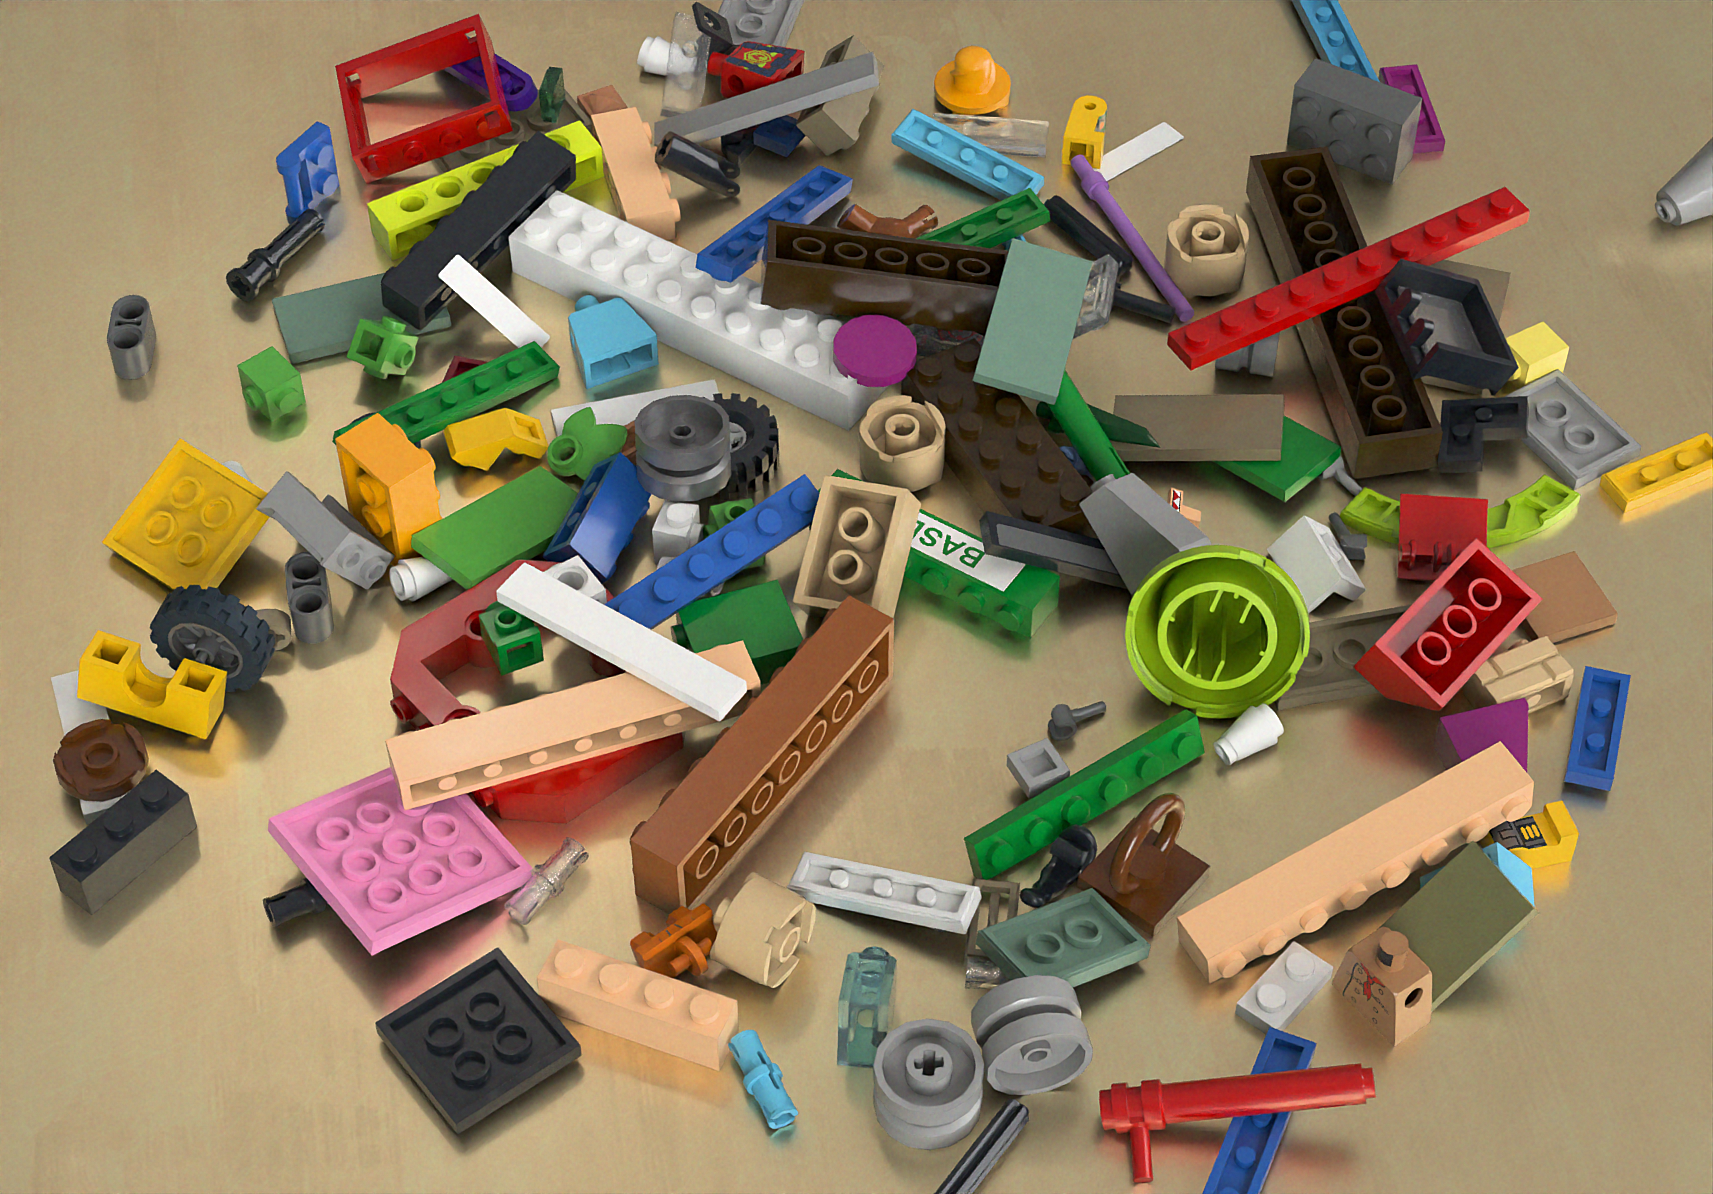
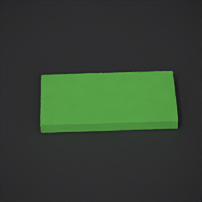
(497, 528)

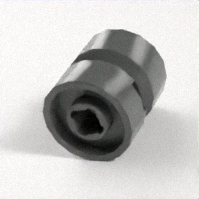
(1257, 357)

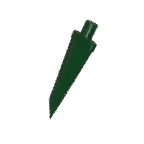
(1115, 427)

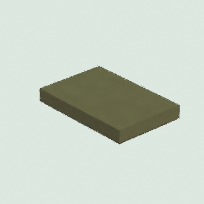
(1461, 919)

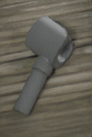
(1351, 544)
(1063, 719)

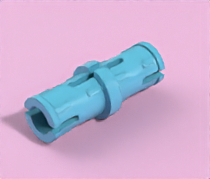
(763, 1079)

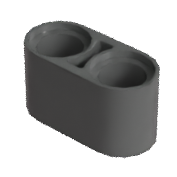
(131, 337)
(309, 598)

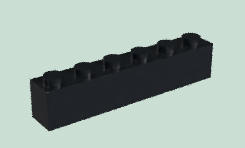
(477, 228)

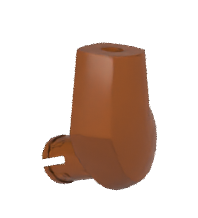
(912, 226)

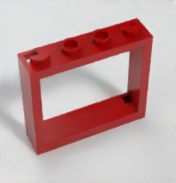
(405, 63)

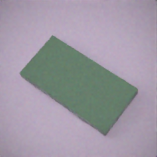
(326, 317)
(1033, 321)

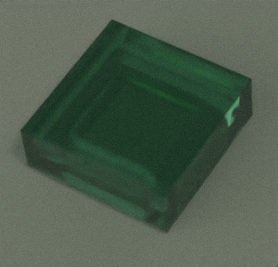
(552, 94)

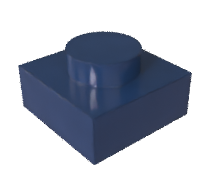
(779, 135)

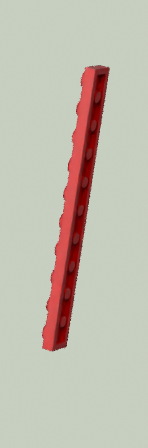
(1345, 278)

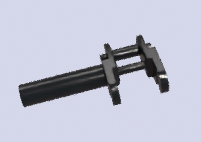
(1141, 305)

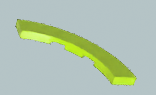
(1507, 523)

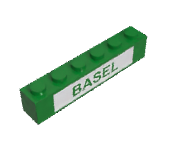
(955, 566)

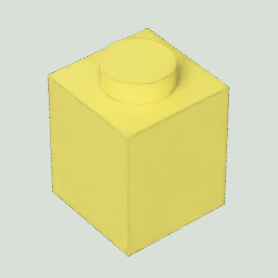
(1537, 353)

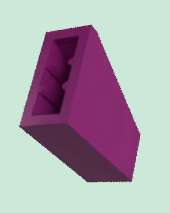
(1475, 730)

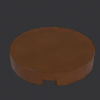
(101, 760)

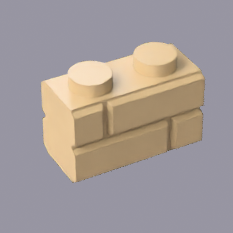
(1523, 671)

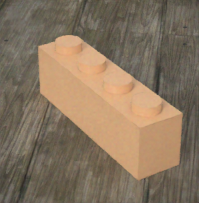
(632, 175)
(638, 1004)

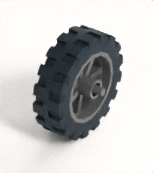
(213, 632)

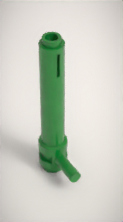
(1086, 433)

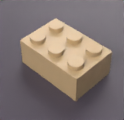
(856, 546)

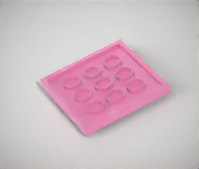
(397, 867)

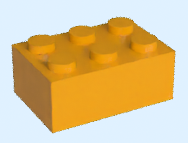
(388, 484)

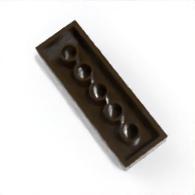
(879, 275)
(998, 444)

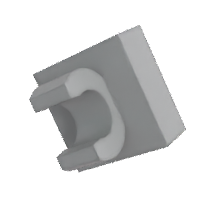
(1037, 767)

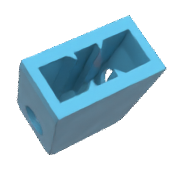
(610, 340)

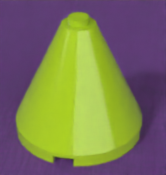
(1217, 630)

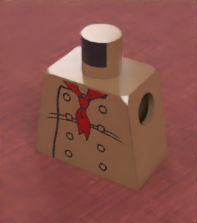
(1387, 984)

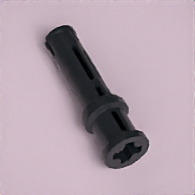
(266, 262)

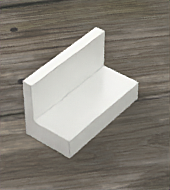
(1315, 563)

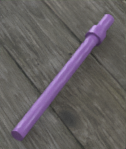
(1097, 189)

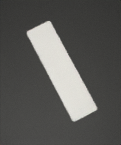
(1138, 150)
(492, 303)

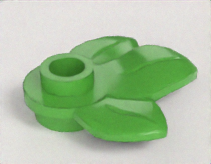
(587, 441)

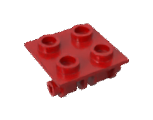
(1437, 532)

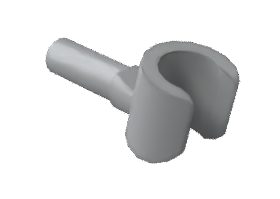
(1337, 470)

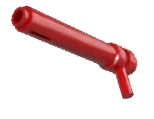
(1156, 1103)

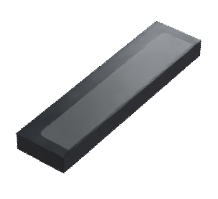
(1047, 548)

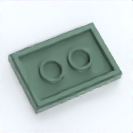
(1065, 939)

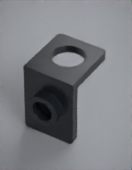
(720, 33)

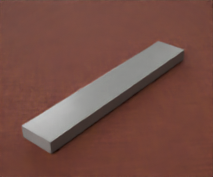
(772, 101)

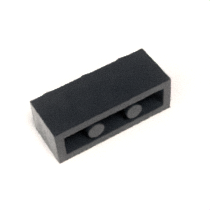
(123, 842)

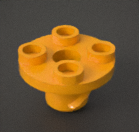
(972, 83)

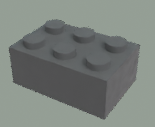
(1357, 118)

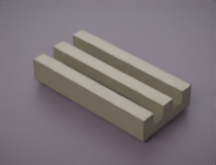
(995, 888)

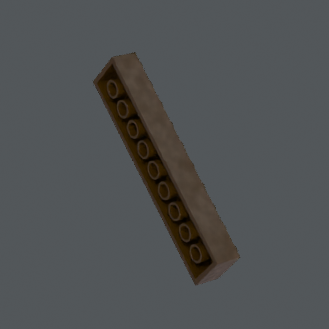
(1368, 391)

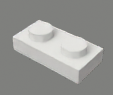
(1284, 989)

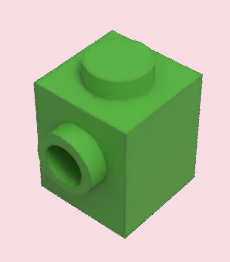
(271, 384)

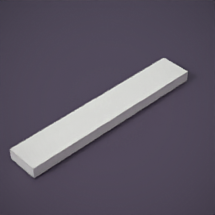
(622, 641)

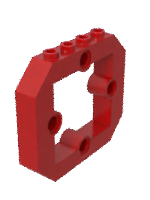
(453, 638)

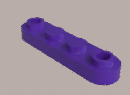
(517, 85)

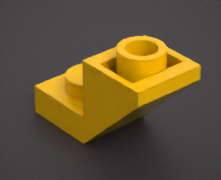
(484, 437)

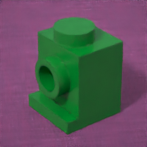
(505, 629)

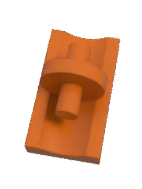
(678, 946)

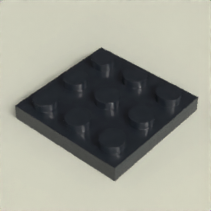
(478, 1040)

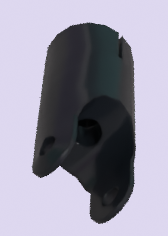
(697, 164)

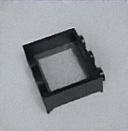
(1445, 326)

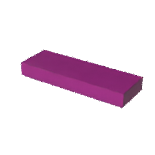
(1409, 79)

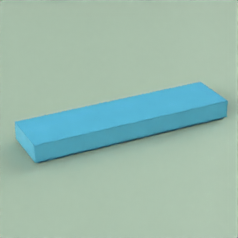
(964, 157)

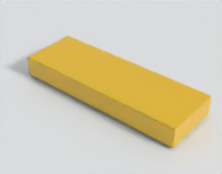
(1660, 473)

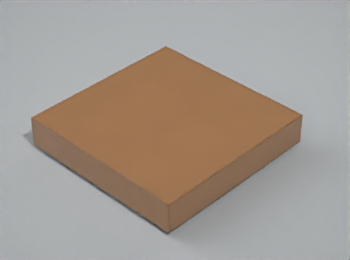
(1570, 599)

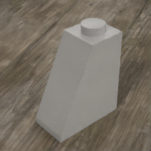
(1137, 526)

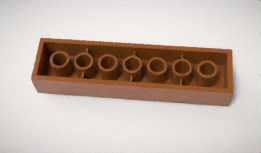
(762, 757)

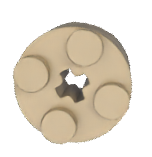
(1206, 251)
(902, 443)
(762, 930)

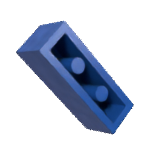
(601, 517)

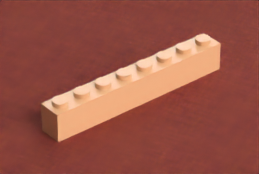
(550, 732)
(1355, 862)

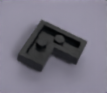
(1471, 422)

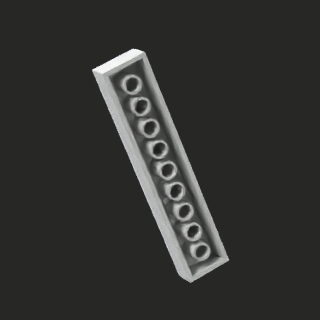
(715, 321)

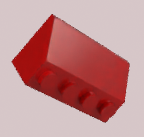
(1449, 630)

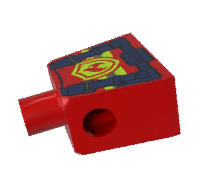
(754, 67)

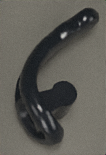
(1070, 857)

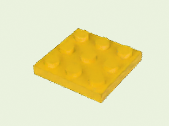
(189, 520)

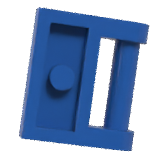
(308, 170)

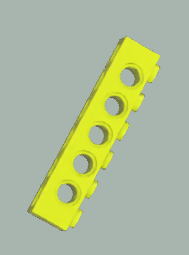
(414, 212)

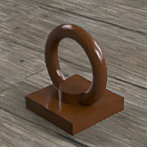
(1145, 870)

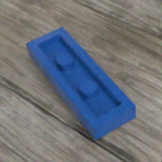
(1597, 728)

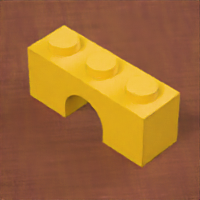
(118, 679)

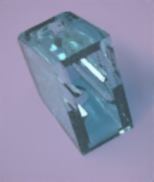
(866, 984)

